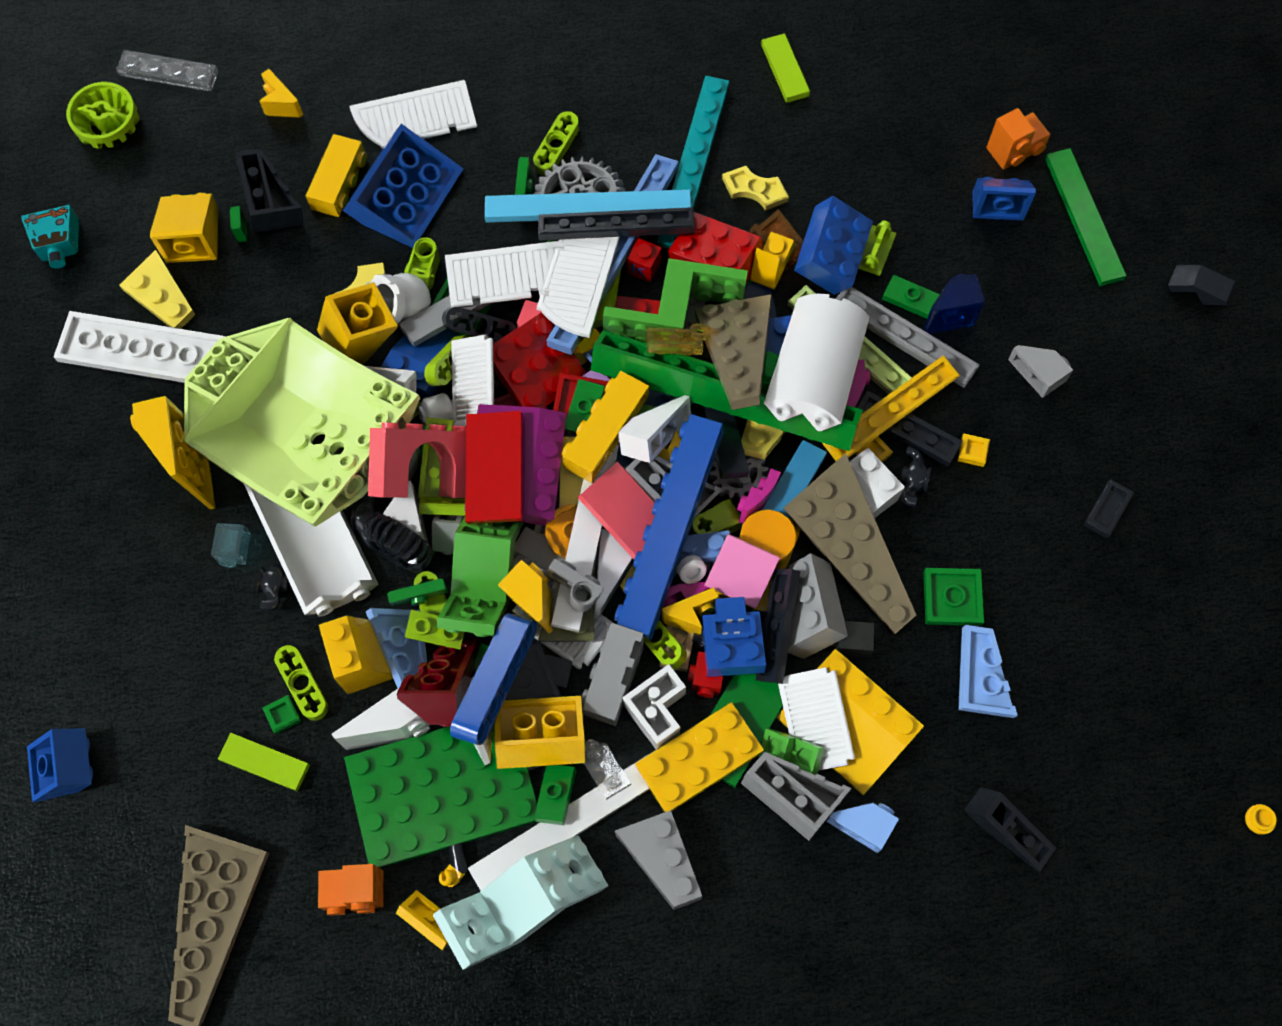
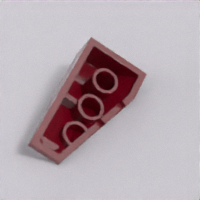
(440, 684)

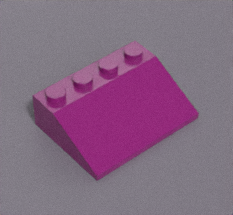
(541, 459)

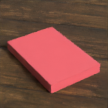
(620, 507)

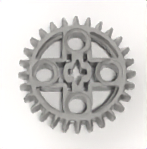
(601, 177)

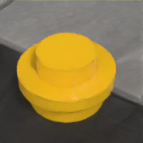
(1260, 819)

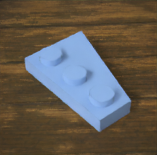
(401, 653)
(981, 675)

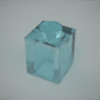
(230, 544)

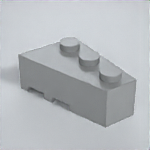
(662, 856)

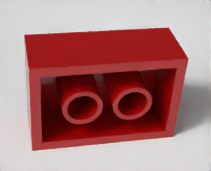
(717, 245)

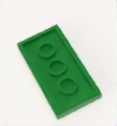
(757, 705)

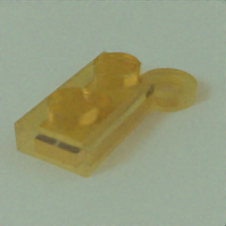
(677, 340)

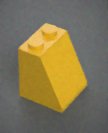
(186, 228)
(356, 322)
(354, 653)

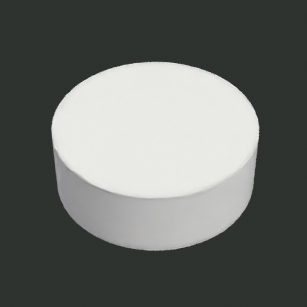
(691, 569)

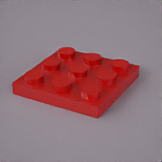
(529, 366)

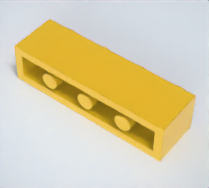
(600, 433)

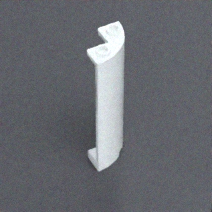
(817, 360)
(319, 561)

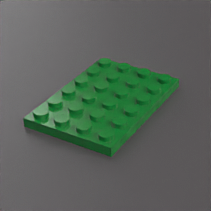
(433, 795)

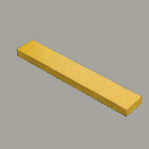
(899, 404)

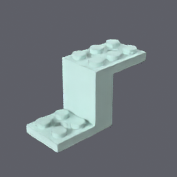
(520, 901)

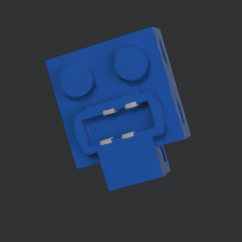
(733, 639)

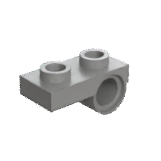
(565, 574)

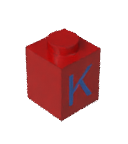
(644, 260)

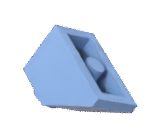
(866, 824)

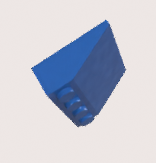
(403, 187)

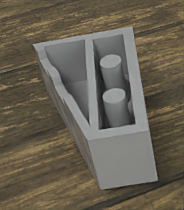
(650, 476)
(817, 610)
(613, 674)
(793, 793)

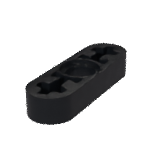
(463, 313)

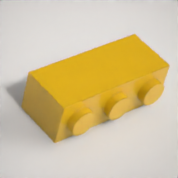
(336, 175)

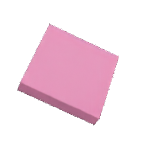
(742, 570)

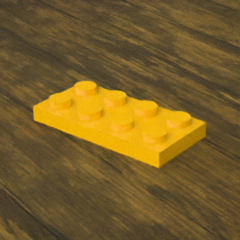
(699, 758)

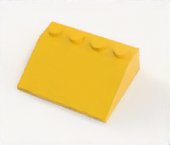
(163, 431)
(875, 723)

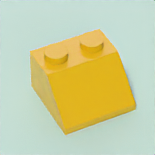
(530, 591)

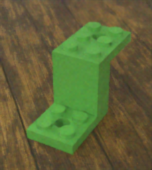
(681, 283)
(480, 562)

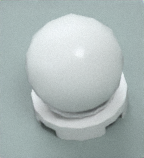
(403, 294)

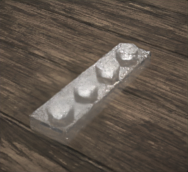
(167, 70)

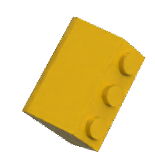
(539, 732)

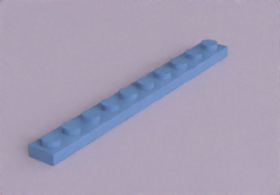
(655, 178)

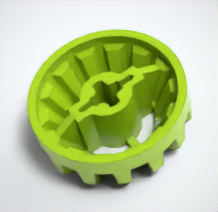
(102, 106)

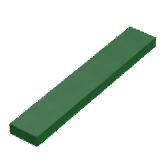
(1085, 217)

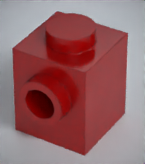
(704, 685)

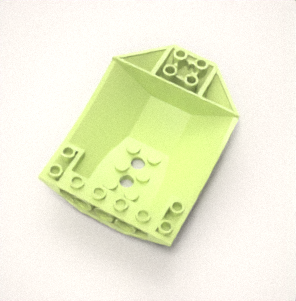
(266, 399)

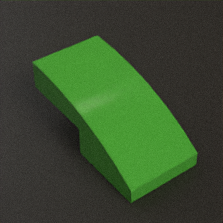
(793, 749)

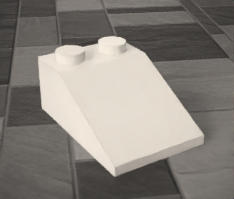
(876, 481)
(381, 724)

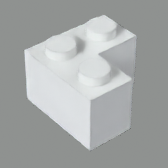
(649, 703)

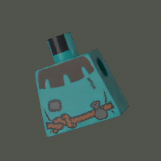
(53, 234)

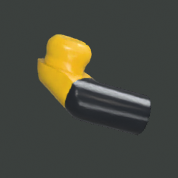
(456, 869)

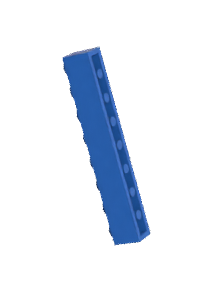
(670, 525)

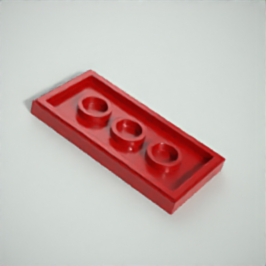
(494, 467)

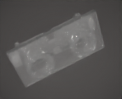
(604, 769)

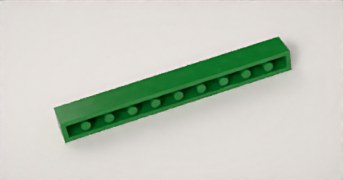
(696, 378)

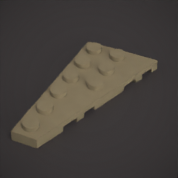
(738, 346)
(844, 530)
(211, 909)

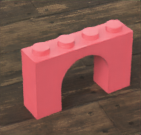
(393, 448)

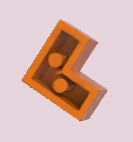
(1017, 138)
(351, 888)

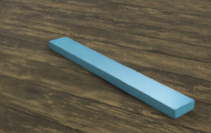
(529, 207)

